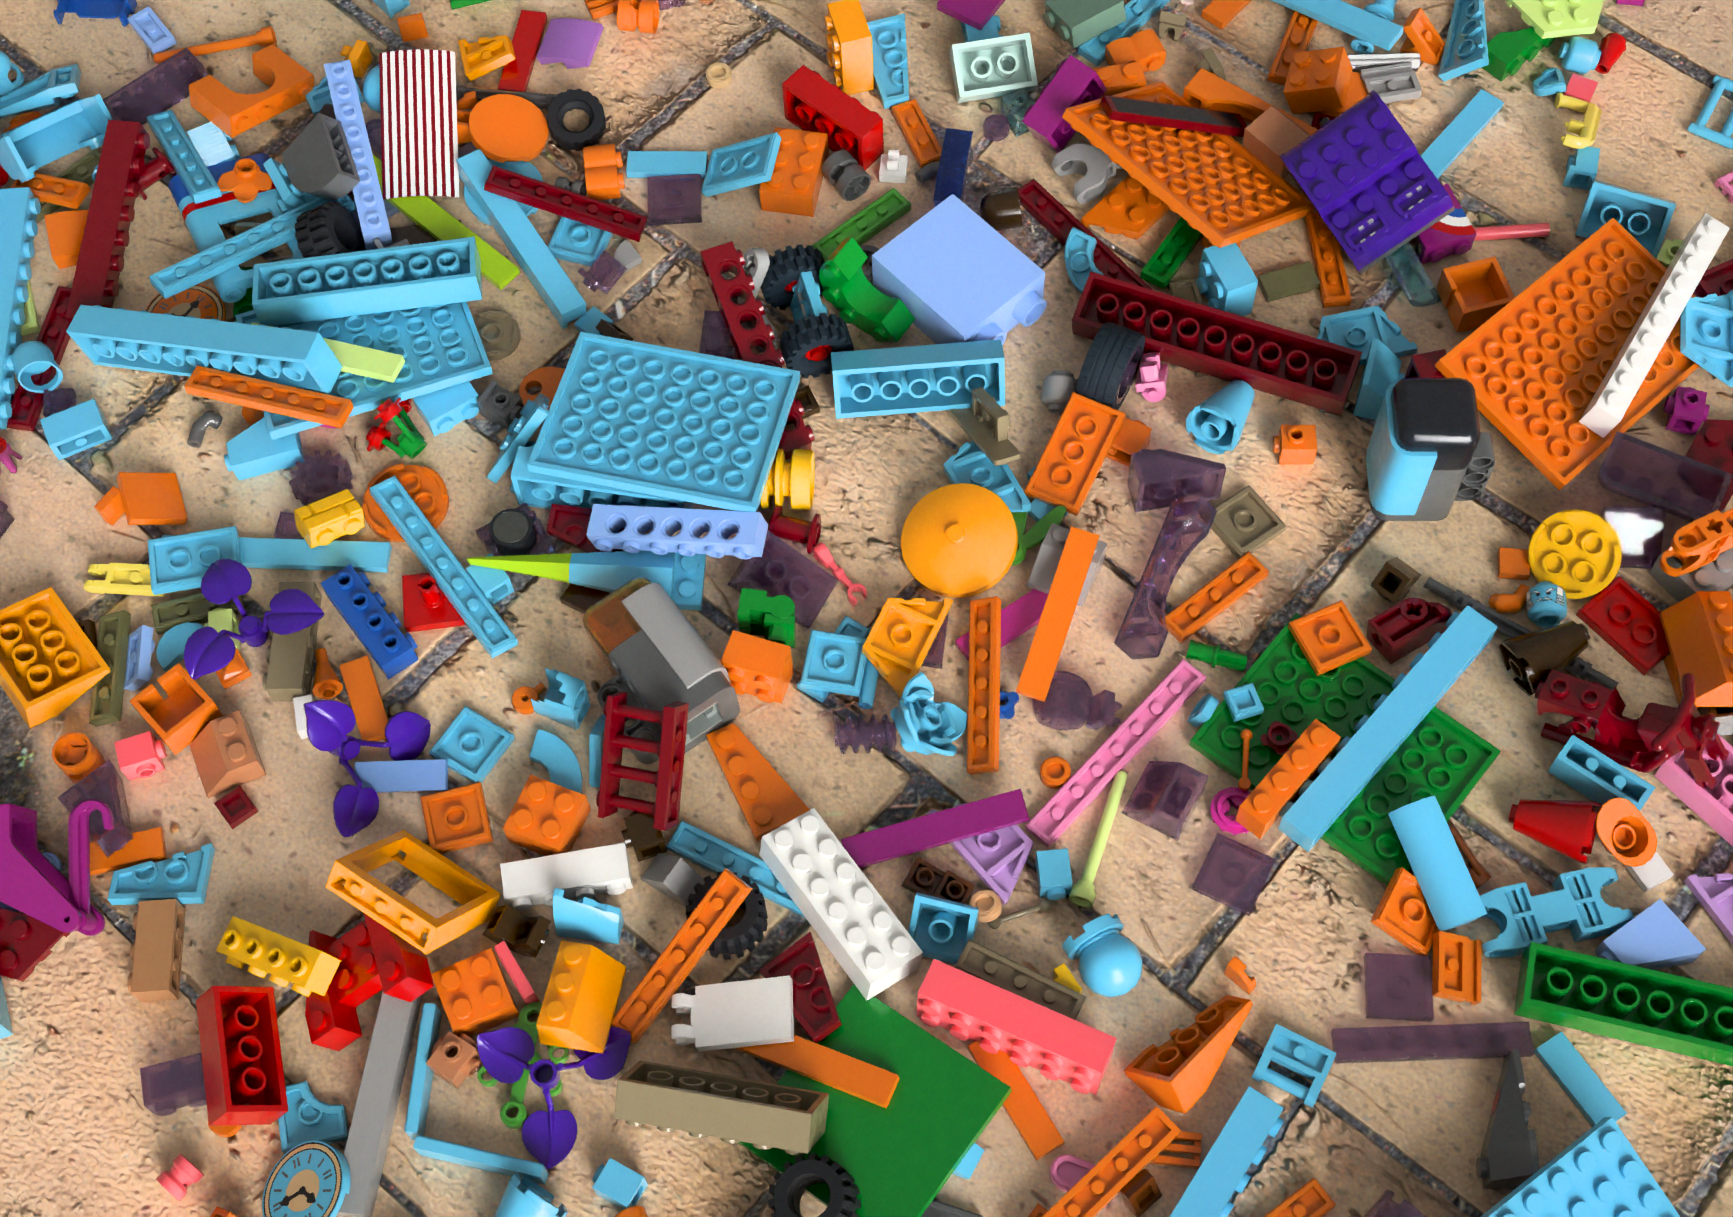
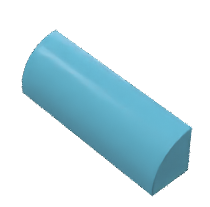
(1437, 863)

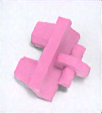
(1152, 377)

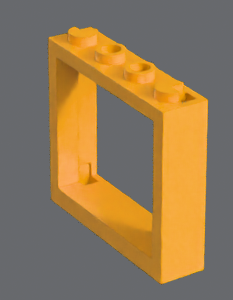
(397, 912)

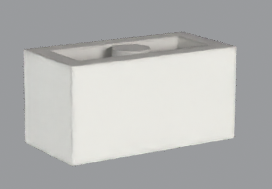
(300, 714)

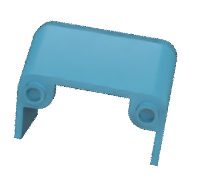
(53, 136)

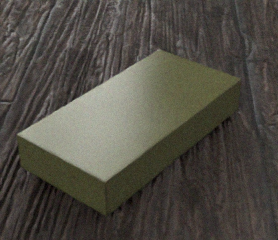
(1288, 281)

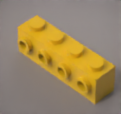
(279, 956)

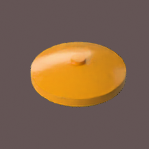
(959, 540)

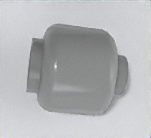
(1057, 390)

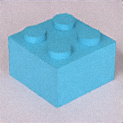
(1227, 280)

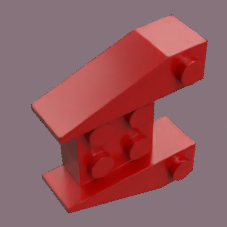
(370, 962)

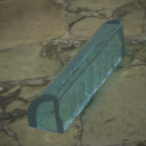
(1412, 277)

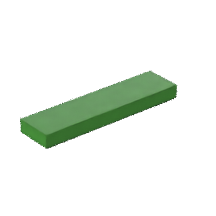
(866, 222)

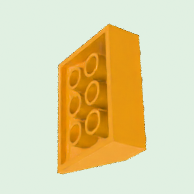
(45, 657)

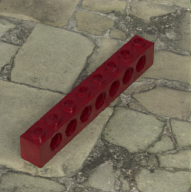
(728, 259)

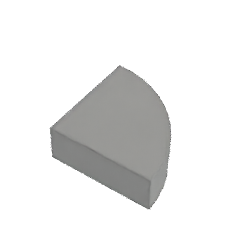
(627, 255)

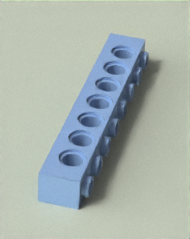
(367, 192)

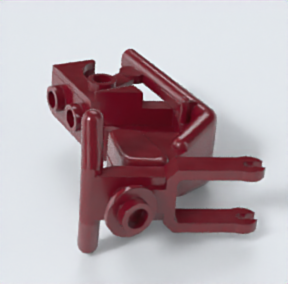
(1633, 743)

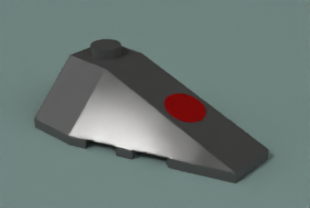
(1509, 1147)

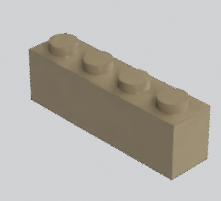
(292, 654)

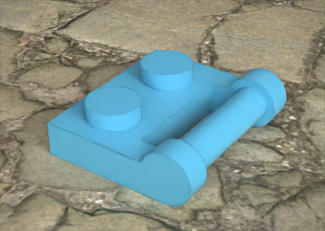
(1299, 1056)

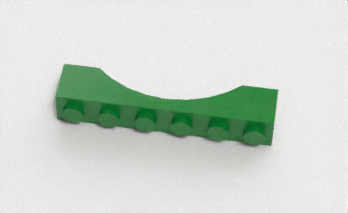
(1511, 50)

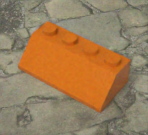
(1702, 644)

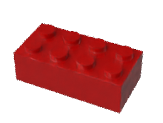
(823, 108)
(241, 1055)

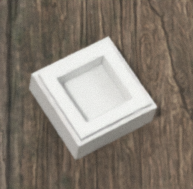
(1651, 873)

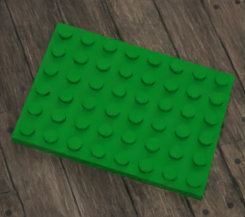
(1433, 760)

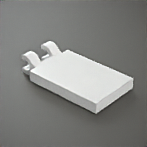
(736, 1014)

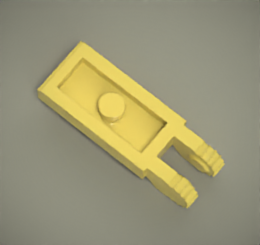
(120, 579)

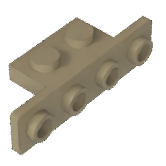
(987, 427)

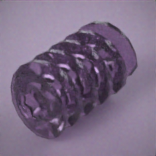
(865, 734)

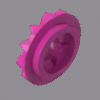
(1221, 807)

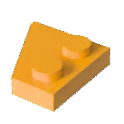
(485, 55)

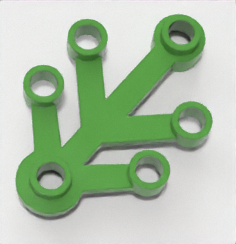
(519, 1087)

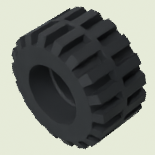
(328, 231)
(743, 934)
(807, 1173)

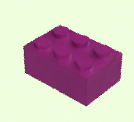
(1071, 86)

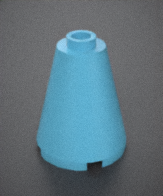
(1221, 417)
(527, 1200)

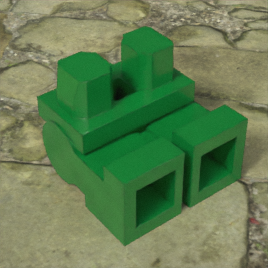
(767, 616)

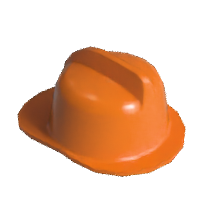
(1625, 832)

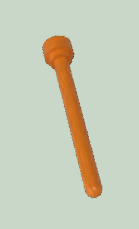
(263, 38)

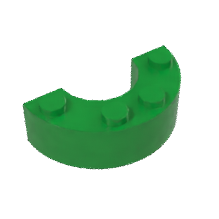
(858, 299)

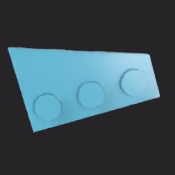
(179, 878)

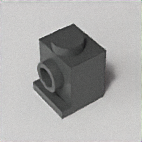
(499, 405)

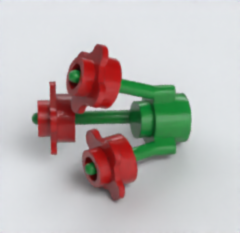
(410, 441)

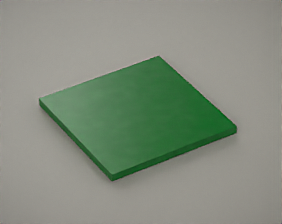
(929, 1126)

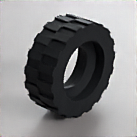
(576, 99)

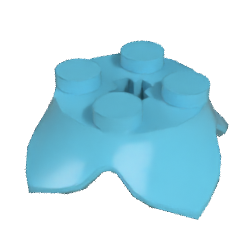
(927, 724)

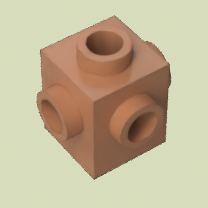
(454, 1058)

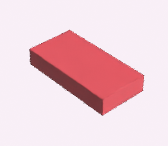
(515, 973)

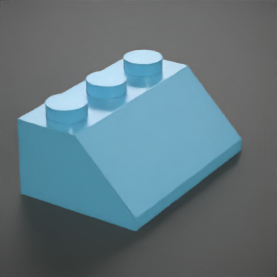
(1639, 213)

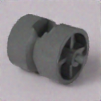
(846, 175)

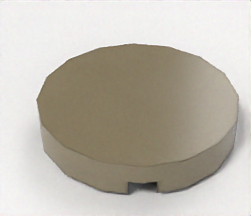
(498, 333)

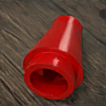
(1611, 49)

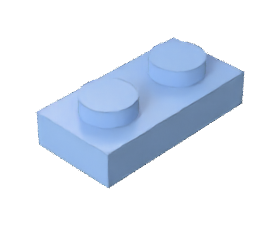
(151, 30)
(138, 658)

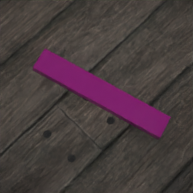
(937, 829)

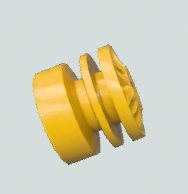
(792, 480)

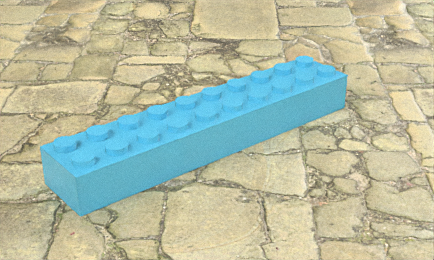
(181, 343)

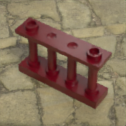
(669, 750)

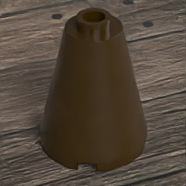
(1544, 650)

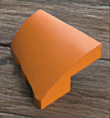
(65, 235)

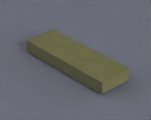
(186, 609)

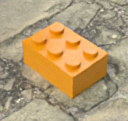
(849, 46)

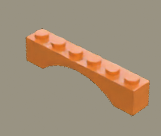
(1214, 93)

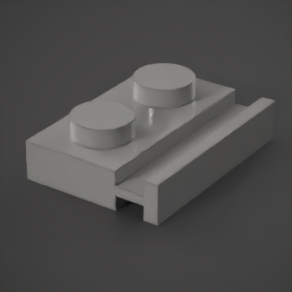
(1392, 82)

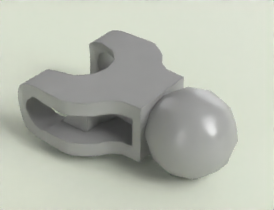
(1089, 162)

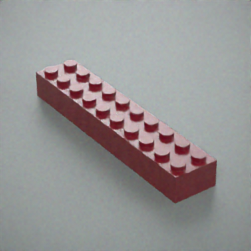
(1222, 343)

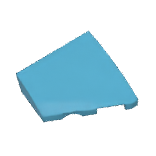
(586, 919)

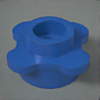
(1010, 699)

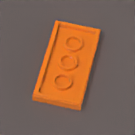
(1075, 453)

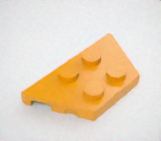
(904, 637)

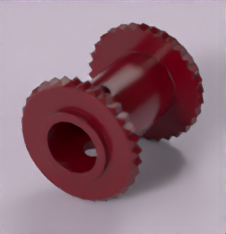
(154, 171)
(795, 529)

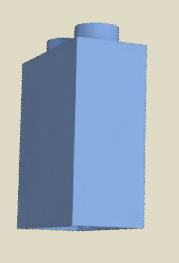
(960, 277)

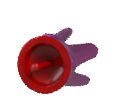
(5, 450)

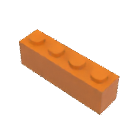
(1286, 778)

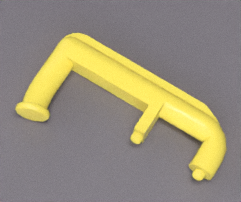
(1586, 129)

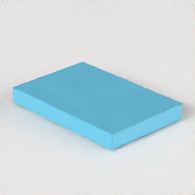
(741, 164)
(183, 559)

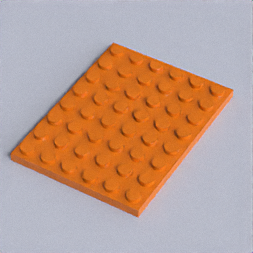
(1196, 173)

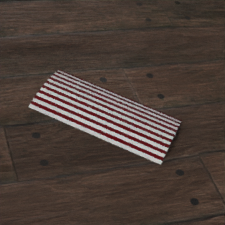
(418, 123)

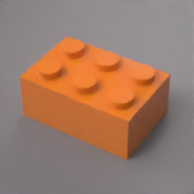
(796, 173)

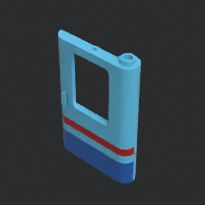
(206, 217)

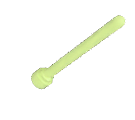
(1083, 891)

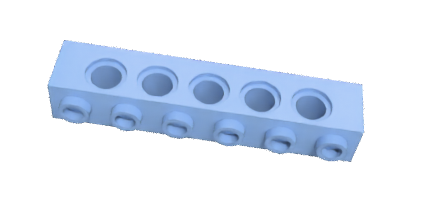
(664, 522)

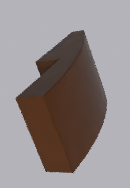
(934, 882)

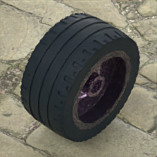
(1111, 364)

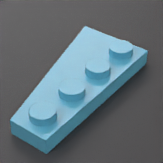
(890, 59)

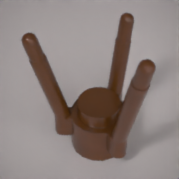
(1476, 870)

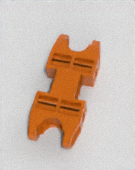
(1701, 542)

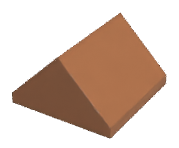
(1271, 136)

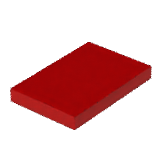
(1627, 624)

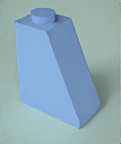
(1652, 940)

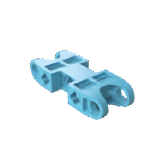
(1572, 905)

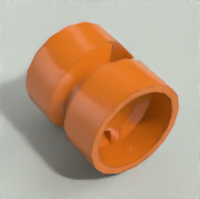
(638, 15)
(76, 756)

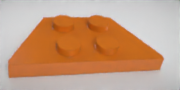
(1126, 210)

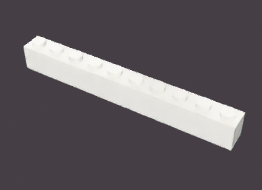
(1654, 326)

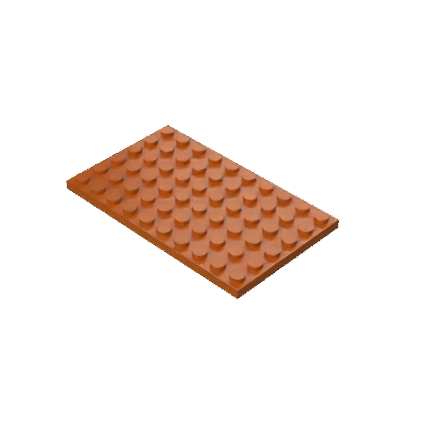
(1554, 345)

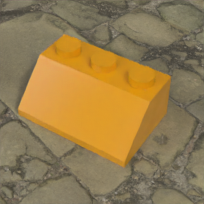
(580, 998)

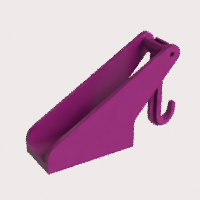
(35, 884)

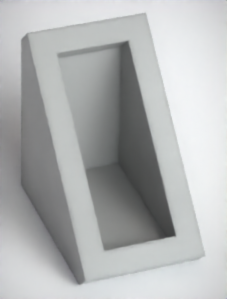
(672, 877)

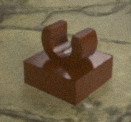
(1141, 1193)

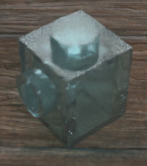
(1014, 107)

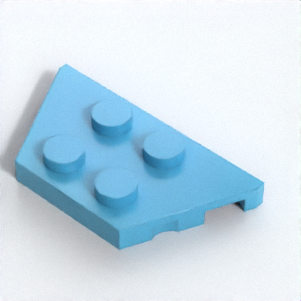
(1358, 328)
(1708, 334)
(520, 432)
(975, 468)

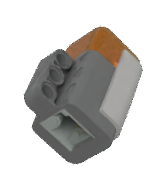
(658, 662)

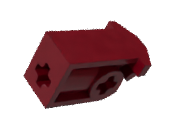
(1406, 627)

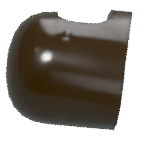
(1002, 209)

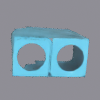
(565, 699)

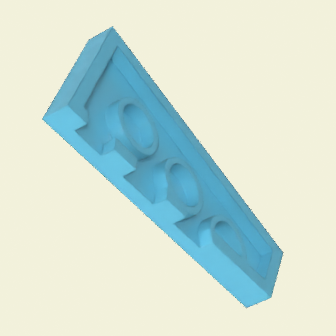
(1466, 40)

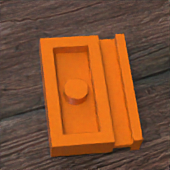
(1456, 967)

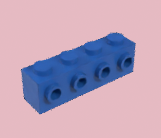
(369, 620)

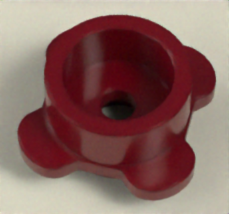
(1284, 731)

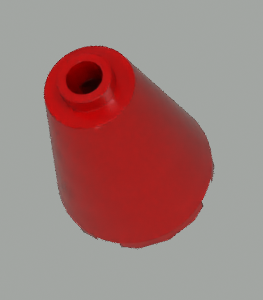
(1558, 824)

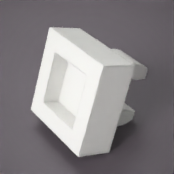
(893, 167)

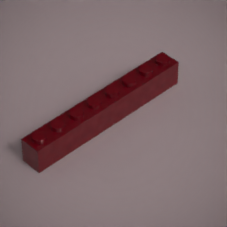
(109, 216)

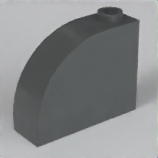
(321, 160)

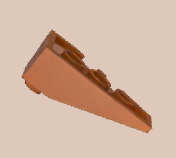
(1185, 1065)

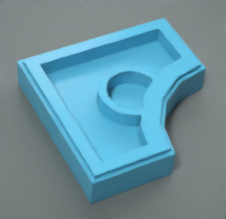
(310, 1119)

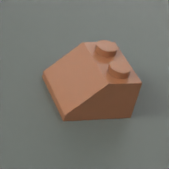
(226, 754)

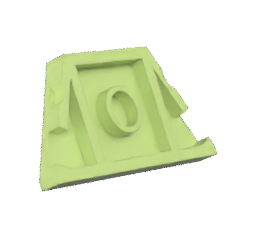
(1559, 17)

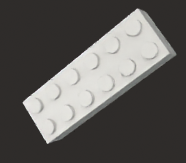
(840, 904)

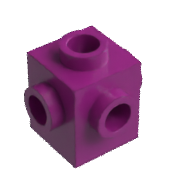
(1686, 410)

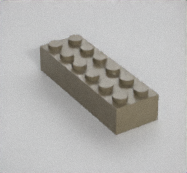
(721, 1107)

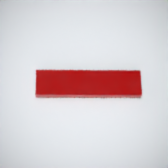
(526, 46)

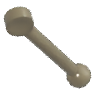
(1044, 905)

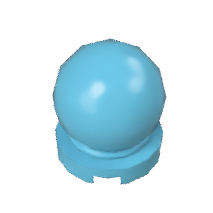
(1107, 960)

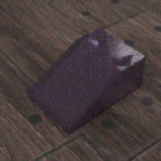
(1163, 475)
(786, 573)

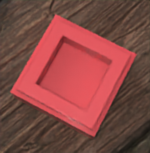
(1581, 88)

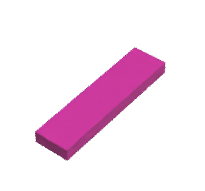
(1015, 619)

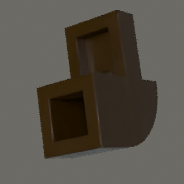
(520, 932)

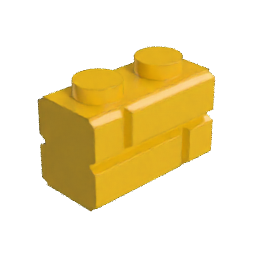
(329, 519)

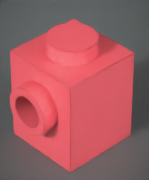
(140, 755)

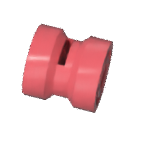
(179, 1177)

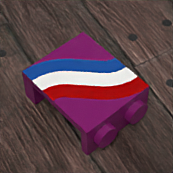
(1448, 236)

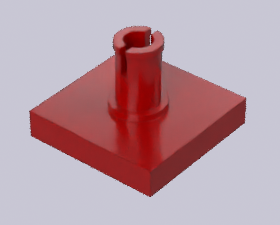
(426, 605)

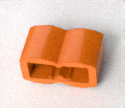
(1139, 47)
(602, 172)

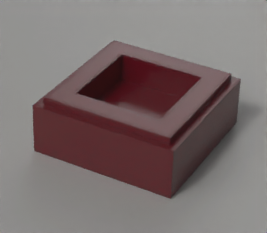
(236, 807)

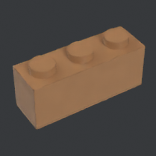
(157, 950)

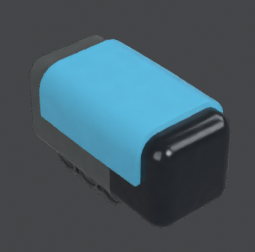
(1427, 450)

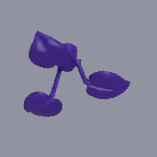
(225, 580)
(328, 730)
(547, 1134)

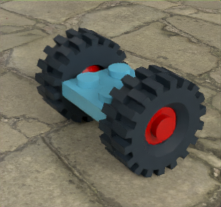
(796, 284)

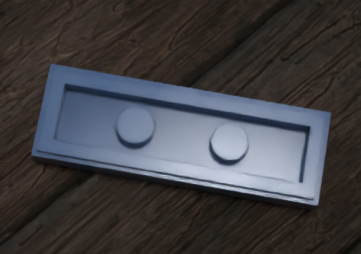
(404, 775)

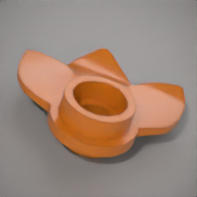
(245, 180)

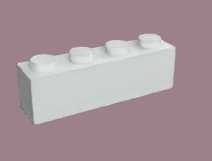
(577, 872)

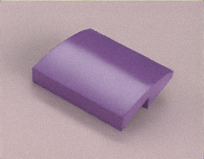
(570, 42)

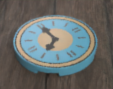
(307, 1182)

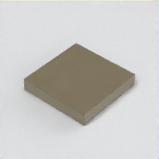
(1246, 522)

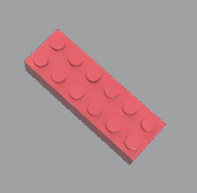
(1016, 1026)

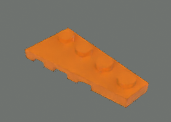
(756, 785)

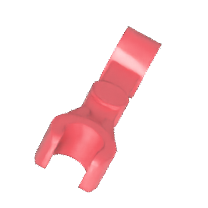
(825, 558)

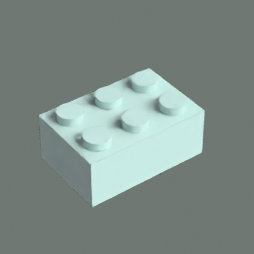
(993, 67)

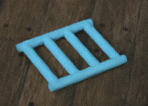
(1698, 128)

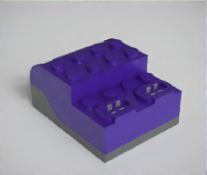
(1367, 182)

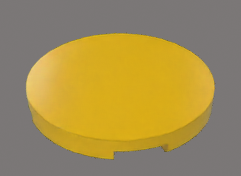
(1575, 552)

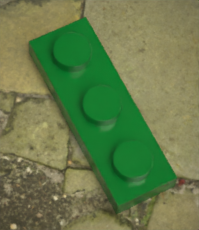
(1171, 254)

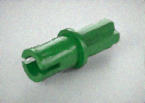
(1216, 656)

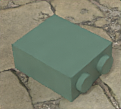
(1083, 19)

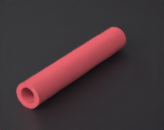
(1512, 231)

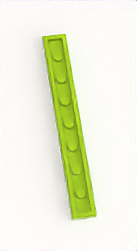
(444, 226)

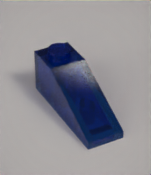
(953, 165)

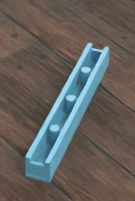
(523, 242)

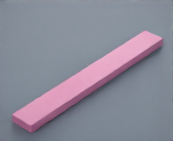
(1115, 753)

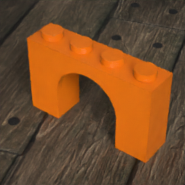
(240, 112)

